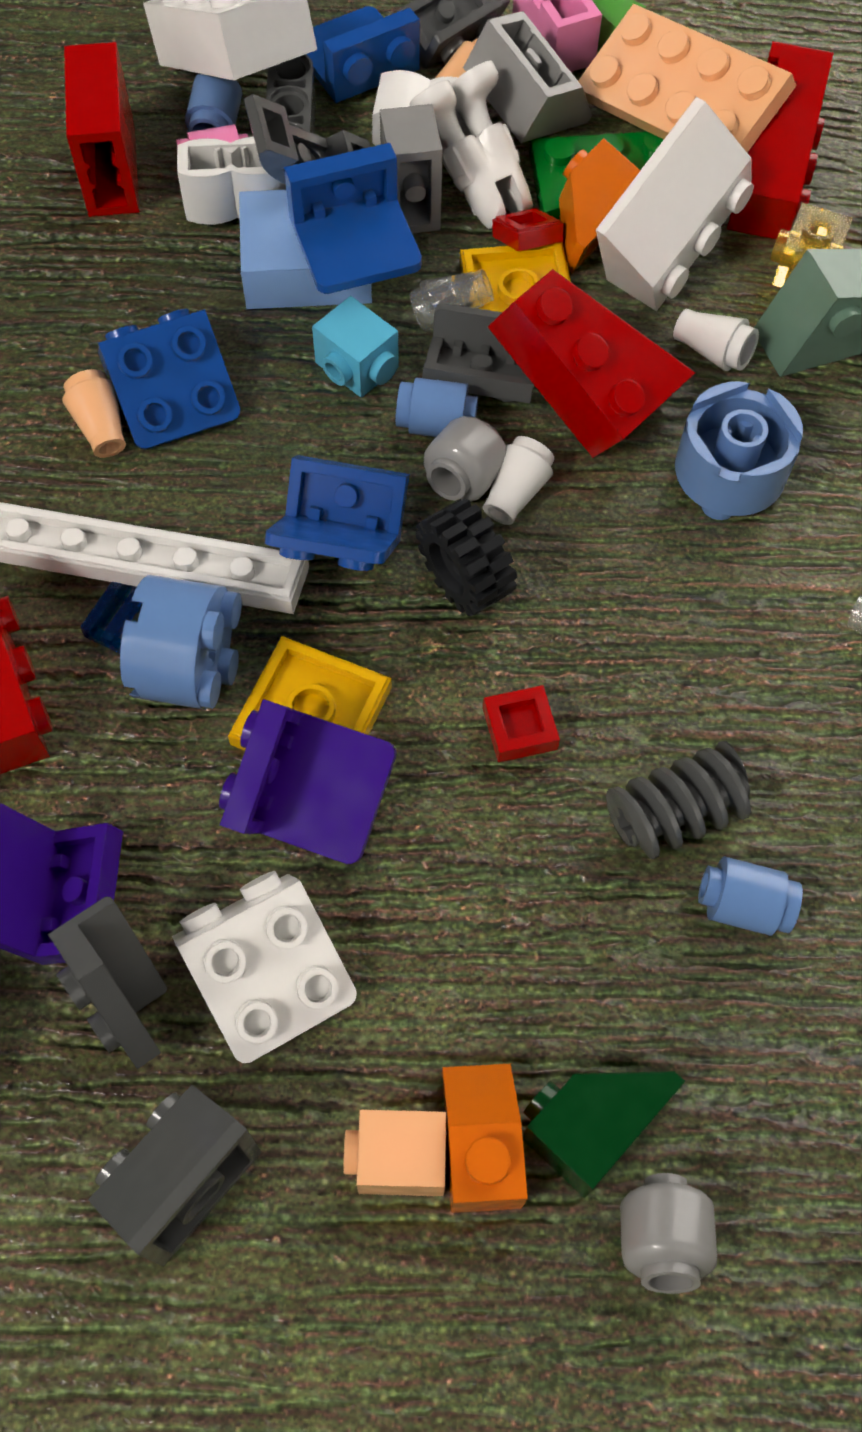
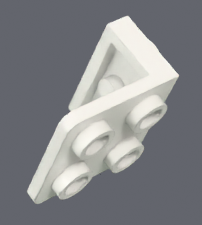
(265, 965)

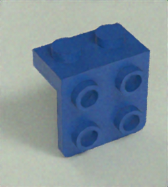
(361, 47)
(351, 219)
(169, 378)
(340, 513)

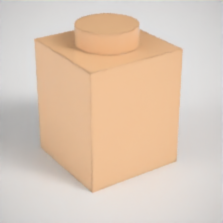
(397, 1152)

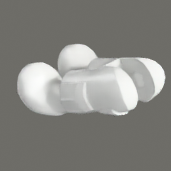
(485, 161)

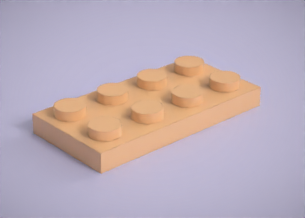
(658, 67)

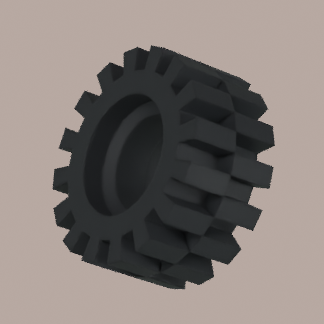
(466, 557)

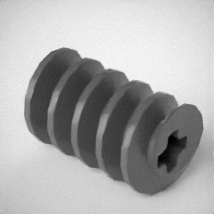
(680, 799)

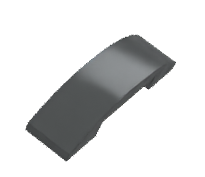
(287, 145)

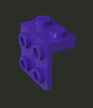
(307, 782)
(50, 880)

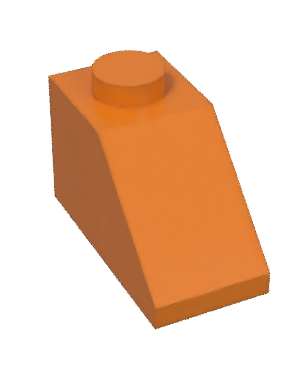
(590, 192)
(483, 1139)

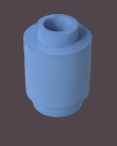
(212, 103)
(431, 405)
(750, 896)

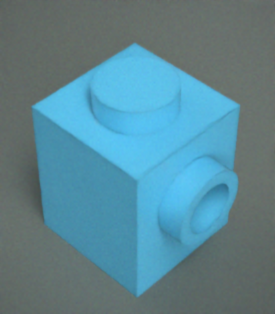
(356, 347)

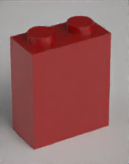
(101, 129)

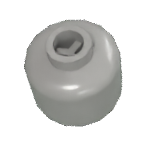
(464, 459)
(668, 1234)

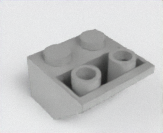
(534, 86)

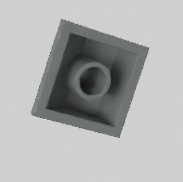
(173, 1174)

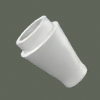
(719, 338)
(519, 479)

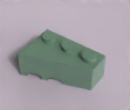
(815, 312)

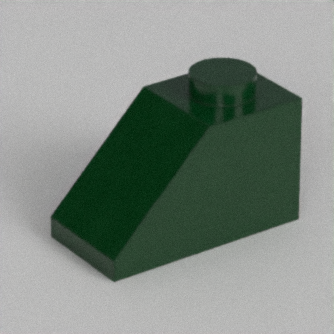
(594, 1120)

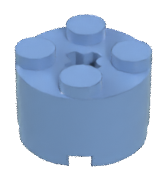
(737, 449)
(180, 642)

